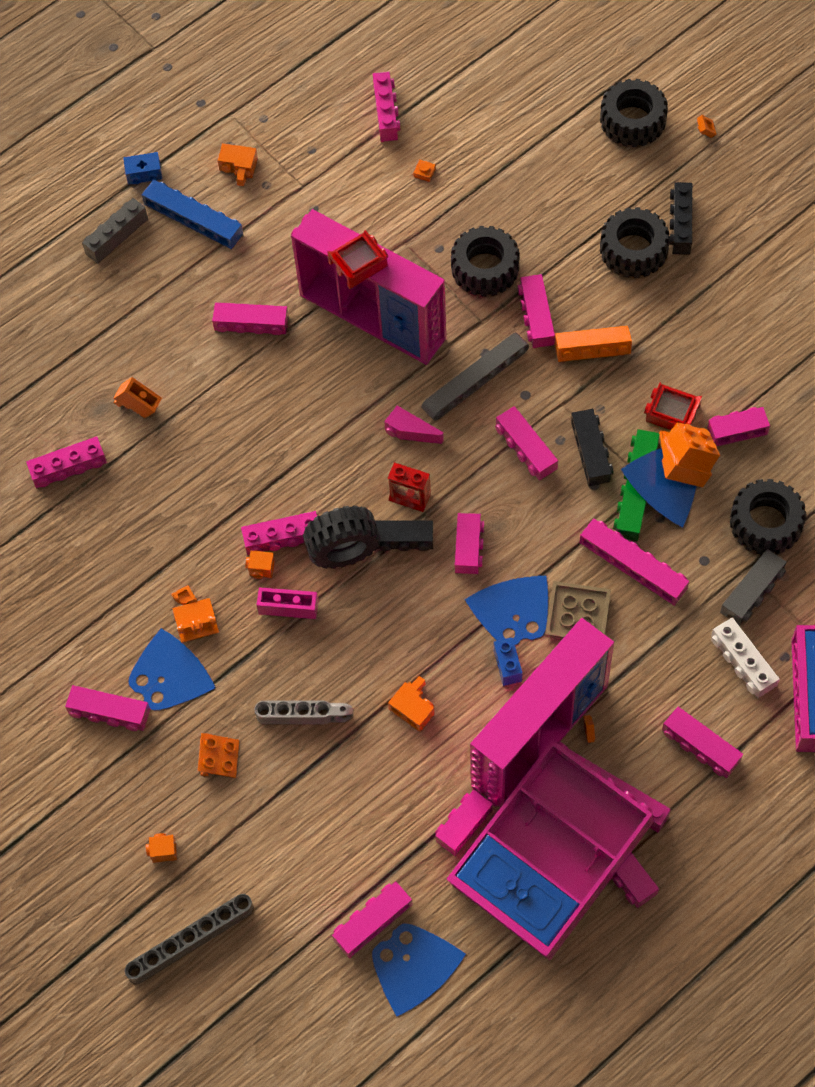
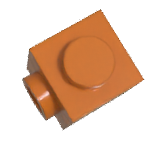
(260, 564)
(161, 848)

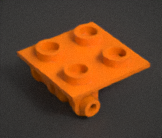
(195, 620)
(218, 755)

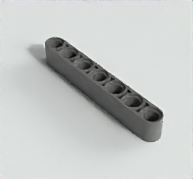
(475, 376)
(184, 948)

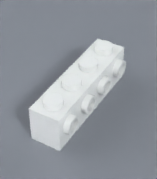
(744, 657)

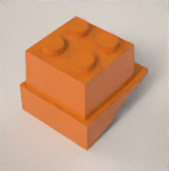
(688, 454)

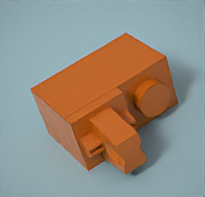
(238, 160)
(137, 397)
(410, 706)

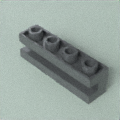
(753, 587)

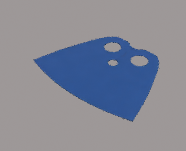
(667, 496)
(519, 597)
(182, 672)
(427, 970)

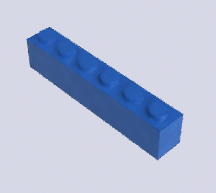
(192, 214)

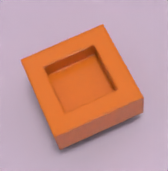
(706, 126)
(424, 170)

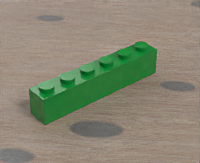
(633, 504)

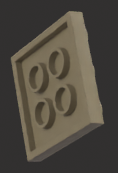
(573, 602)

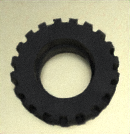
(639, 95)
(637, 223)
(485, 241)
(775, 496)
(341, 537)

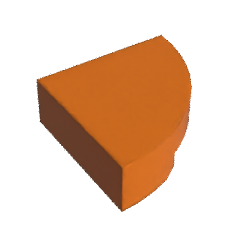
(184, 596)
(589, 728)

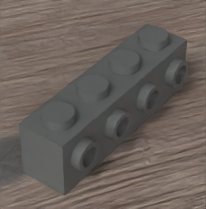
(115, 230)

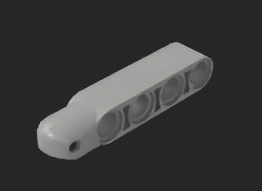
(335, 712)

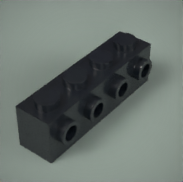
(682, 218)

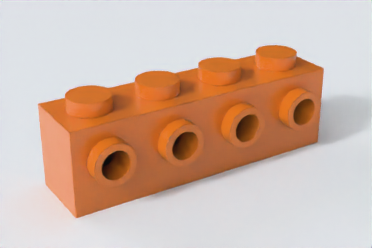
(593, 343)

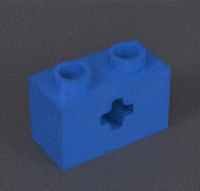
(142, 168)
(507, 661)

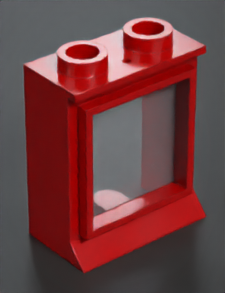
(358, 259)
(671, 406)
(409, 487)

